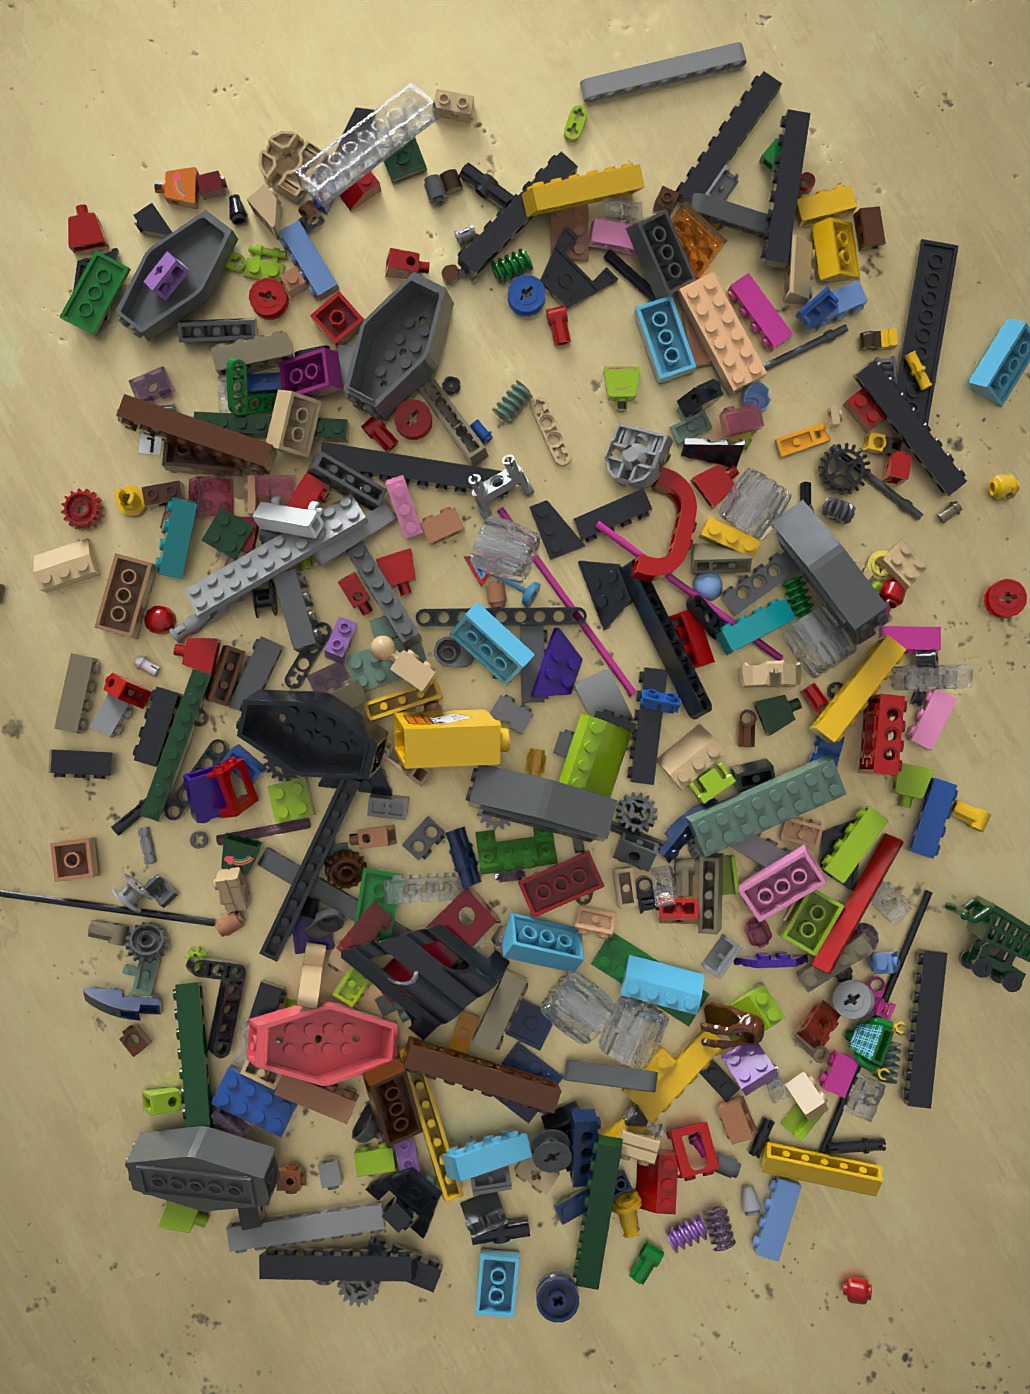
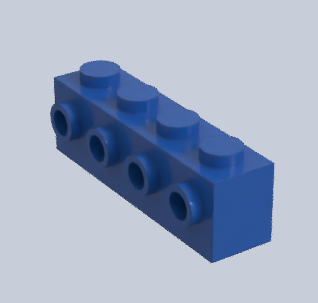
(932, 818)

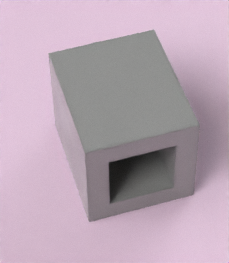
(330, 1173)

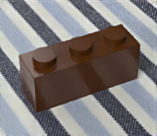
(225, 675)

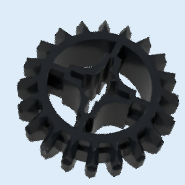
(859, 459)

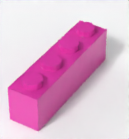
(760, 312)

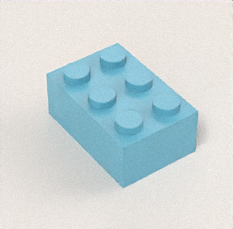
(497, 1283)

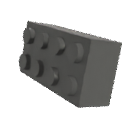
(661, 254)
(298, 611)

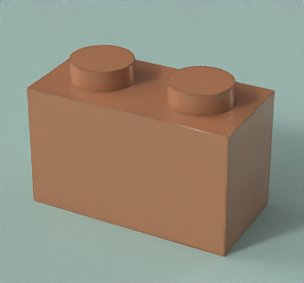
(442, 525)
(737, 1120)

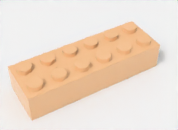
(721, 333)

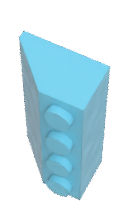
(1003, 362)
(491, 644)
(542, 943)
(662, 984)

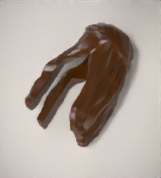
(729, 1021)

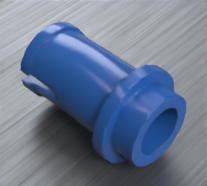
(481, 431)

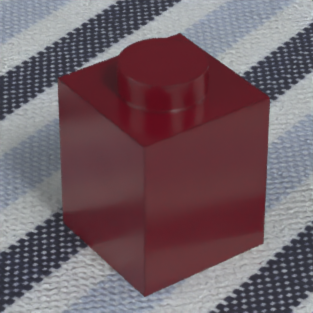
(211, 184)

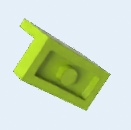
(730, 876)
(797, 1123)

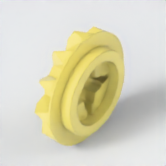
(876, 557)

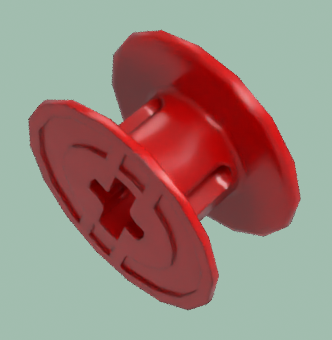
(264, 289)
(409, 409)
(1005, 608)

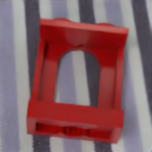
(235, 805)
(680, 1153)

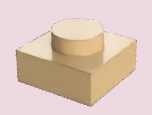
(834, 416)

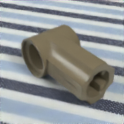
(684, 870)
(113, 933)
(811, 1051)

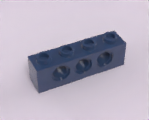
(583, 1134)

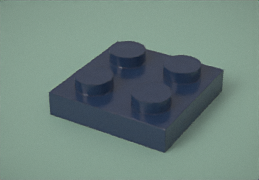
(530, 1025)

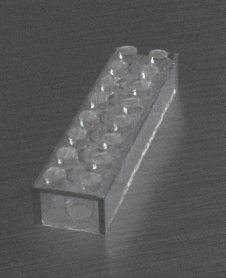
(367, 144)

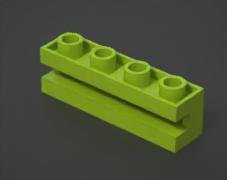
(854, 844)

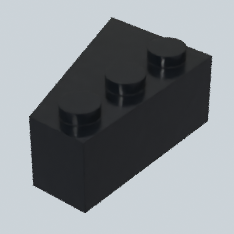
(80, 763)

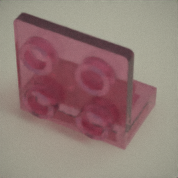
(211, 495)

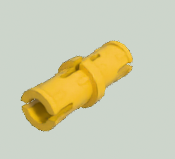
(918, 370)

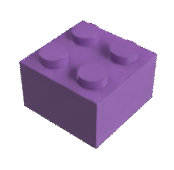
(750, 1067)

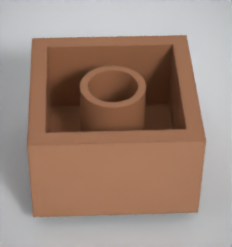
(74, 859)

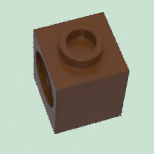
(666, 199)
(133, 1048)

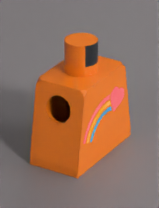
(180, 187)

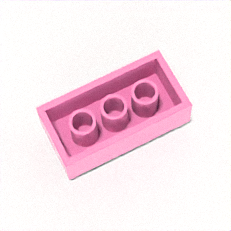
(782, 883)

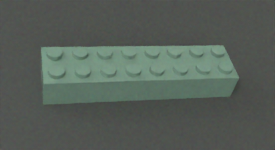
(766, 805)

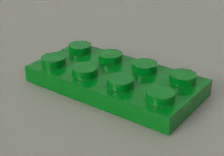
(95, 293)
(373, 889)

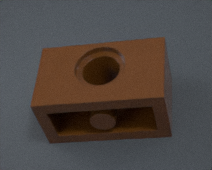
(159, 494)

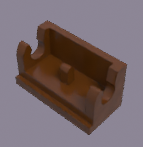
(869, 228)

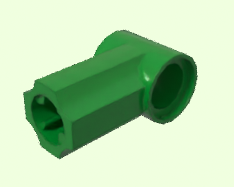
(648, 1259)

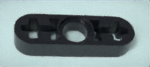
(698, 608)

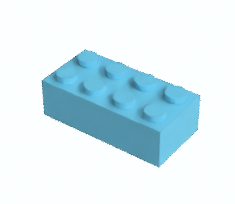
(664, 339)
(486, 1155)

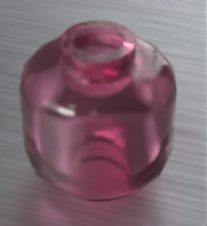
(758, 933)

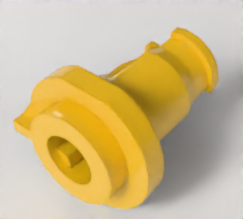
(130, 495)
(626, 1208)

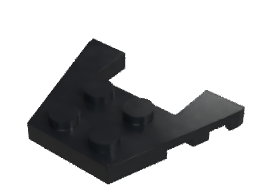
(566, 279)
(414, 1192)

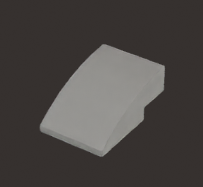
(602, 693)

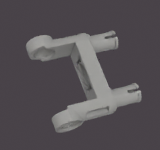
(485, 491)

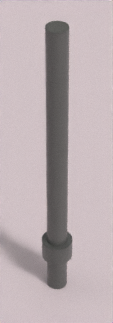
(828, 336)
(905, 505)

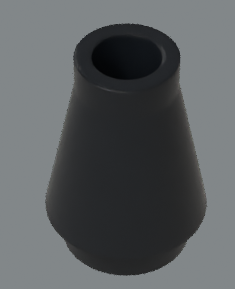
(237, 211)

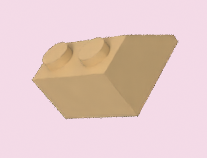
(267, 209)

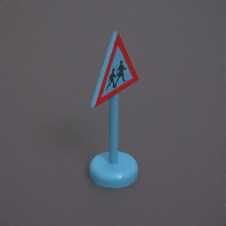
(529, 593)

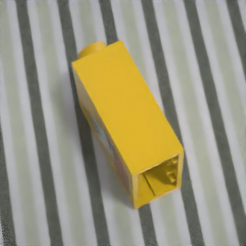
(449, 738)

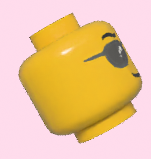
(1004, 487)

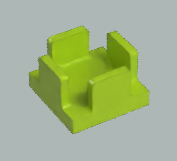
(711, 783)

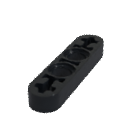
(311, 657)

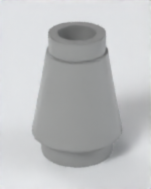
(751, 1204)

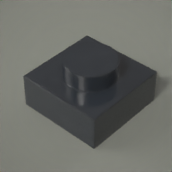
(310, 908)

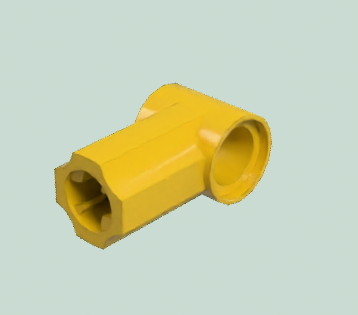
(974, 817)

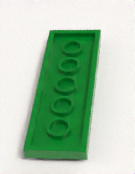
(613, 960)

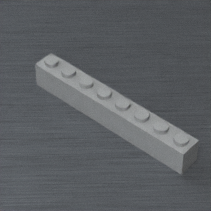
(308, 1226)

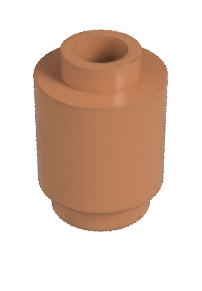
(496, 594)
(230, 923)

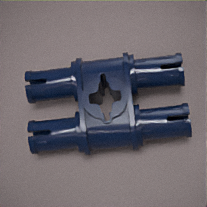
(463, 857)

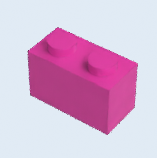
(838, 1073)

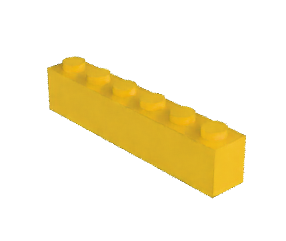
(821, 1169)

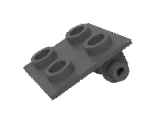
(483, 1214)

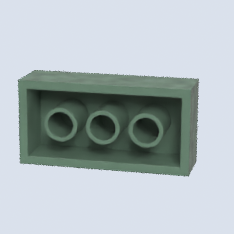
(374, 672)

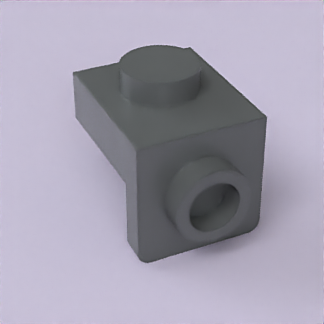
(160, 890)

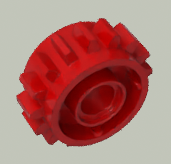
(72, 507)

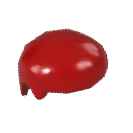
(160, 619)

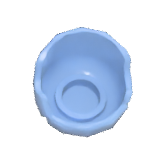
(757, 393)
(708, 585)

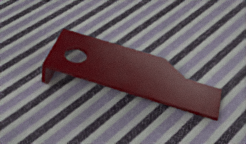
(484, 919)

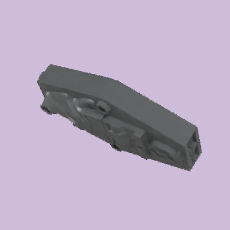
(204, 248)

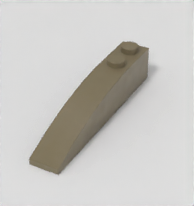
(453, 421)

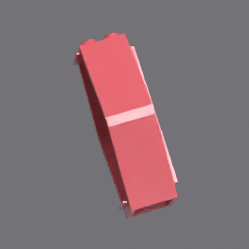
(334, 1056)

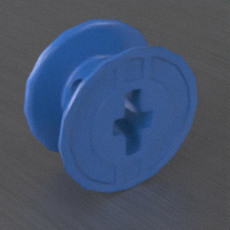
(523, 285)

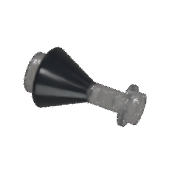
(635, 1117)

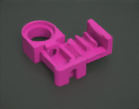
(880, 1007)

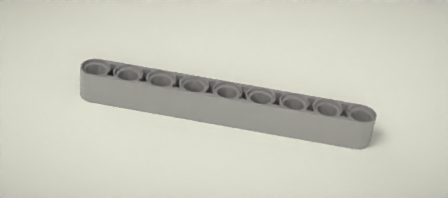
(663, 72)

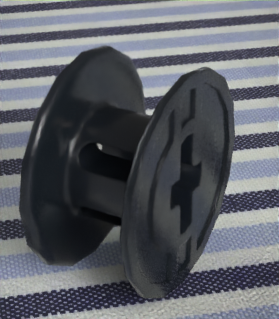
(265, 599)

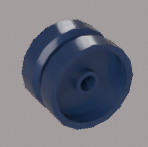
(549, 1303)

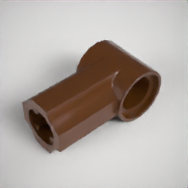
(746, 731)

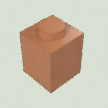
(293, 282)

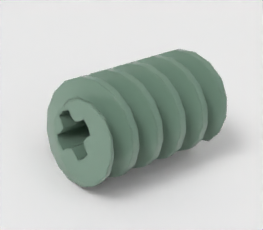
(512, 402)
(889, 1064)

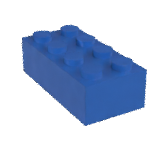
(253, 1102)

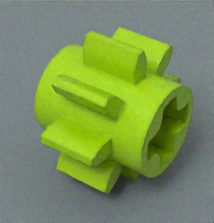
(193, 953)

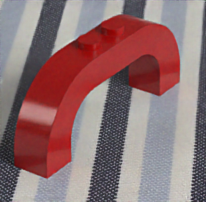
(685, 501)

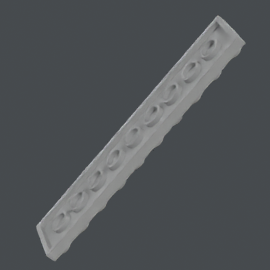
(272, 559)

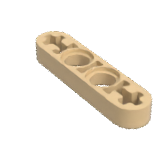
(548, 432)

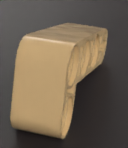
(311, 975)

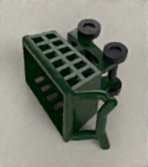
(982, 925)

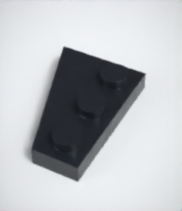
(721, 452)
(554, 531)

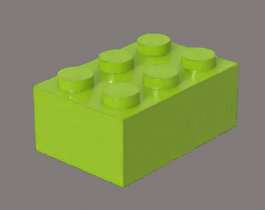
(811, 921)

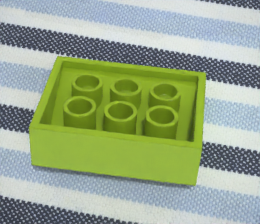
(595, 755)

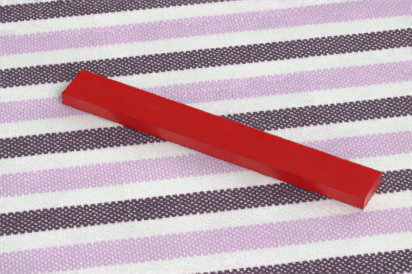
(857, 904)

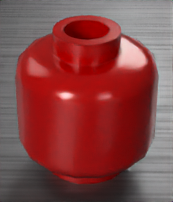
(893, 593)
(857, 1290)

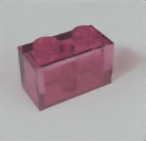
(741, 420)
(275, 484)

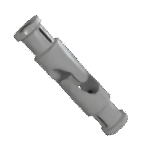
(193, 624)

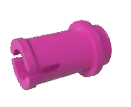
(695, 1140)

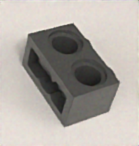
(420, 835)

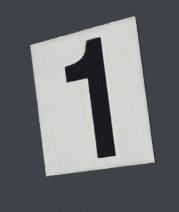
(149, 445)

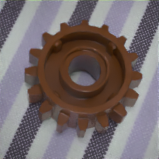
(336, 870)

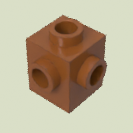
(290, 1185)

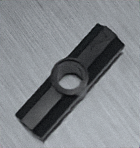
(485, 185)
(514, 1229)

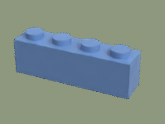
(309, 260)
(777, 1217)

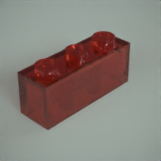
(367, 927)

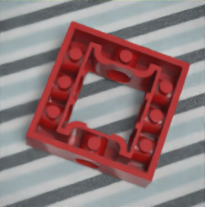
(883, 708)

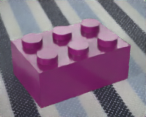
(312, 373)

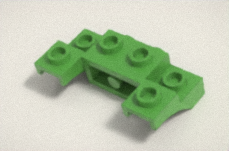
(515, 853)

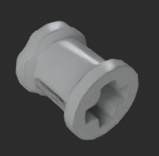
(465, 235)

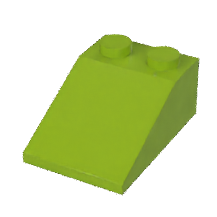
(761, 1003)

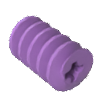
(687, 1234)

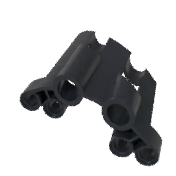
(435, 991)

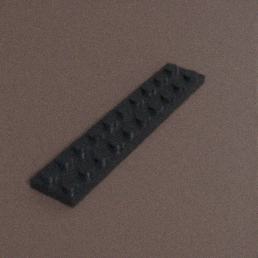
(926, 320)

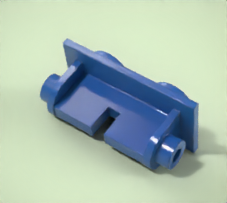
(651, 698)

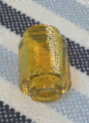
(535, 762)

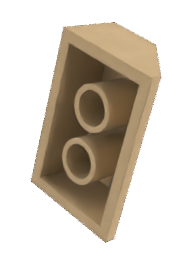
(799, 272)
(293, 423)
(65, 566)
(690, 756)

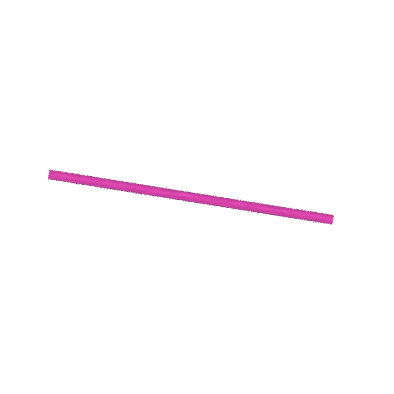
(685, 588)
(578, 617)

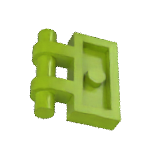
(259, 269)

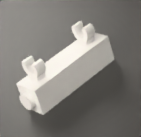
(289, 520)

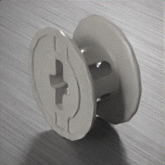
(131, 893)
(853, 988)

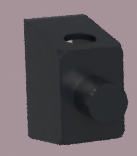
(708, 394)

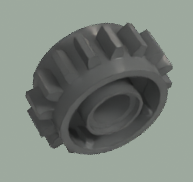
(150, 952)

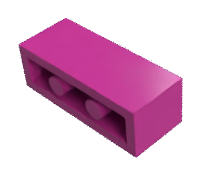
(913, 637)

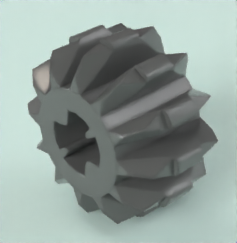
(838, 510)

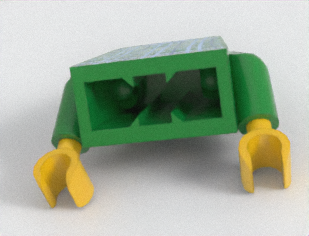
(871, 1042)

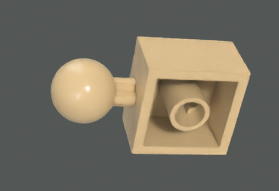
(405, 663)

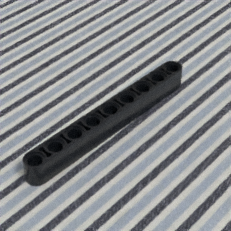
(510, 612)
(668, 645)

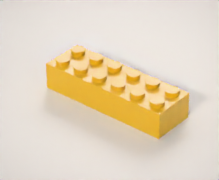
(583, 189)
(857, 689)

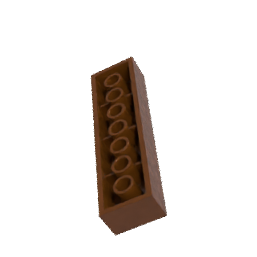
(196, 434)
(481, 1075)

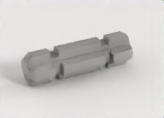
(146, 845)

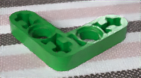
(245, 400)

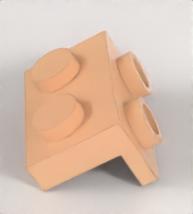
(253, 500)
(802, 832)
(595, 922)

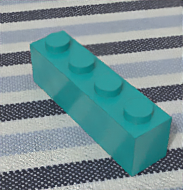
(176, 537)
(756, 626)

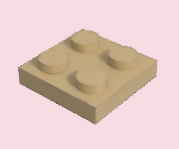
(904, 564)

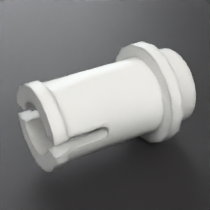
(147, 666)

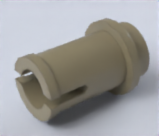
(950, 511)

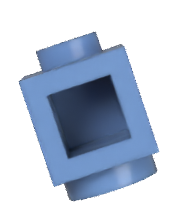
(884, 962)

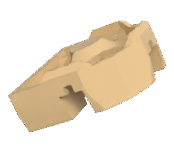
(270, 166)
(769, 675)

